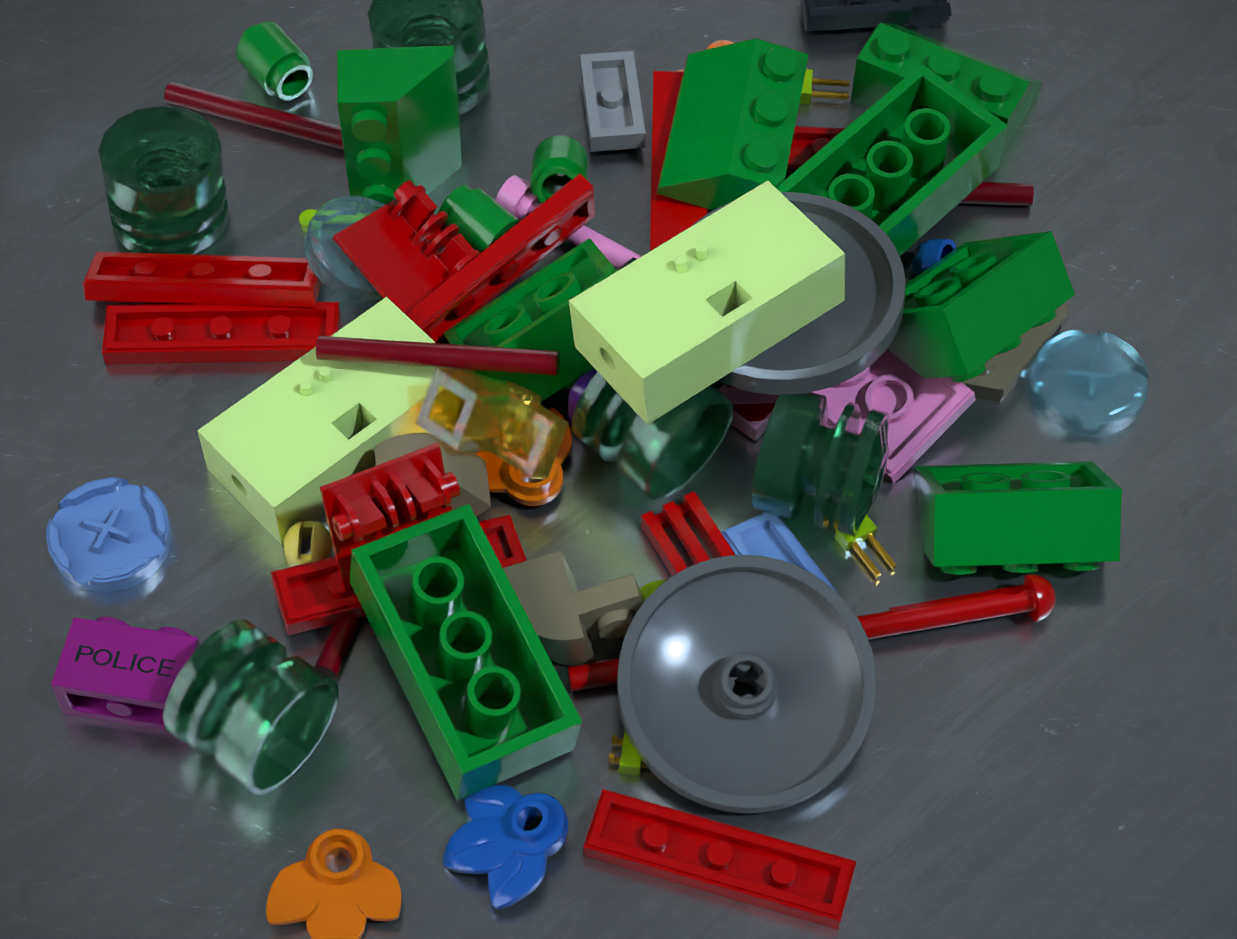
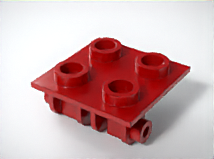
(406, 247)
(386, 501)

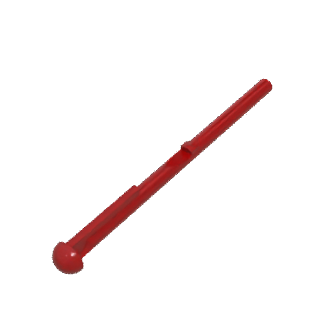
(1033, 596)

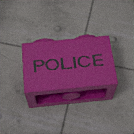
(120, 670)

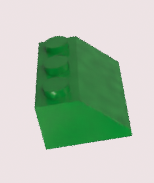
(897, 51)
(398, 118)
(732, 122)
(980, 304)
(539, 318)
(1018, 515)

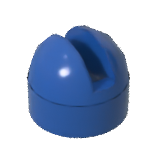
(929, 253)

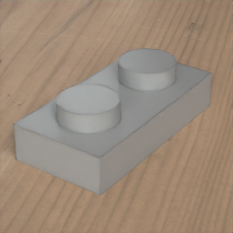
(612, 101)

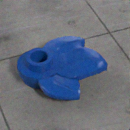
(501, 847)

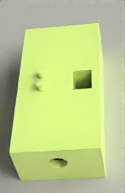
(708, 301)
(316, 424)

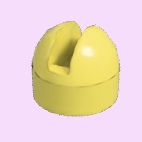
(320, 543)

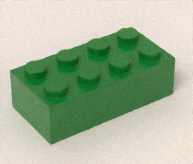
(907, 157)
(464, 651)

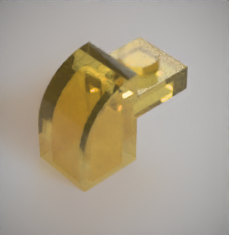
(492, 415)

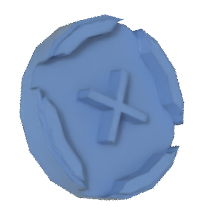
(109, 535)

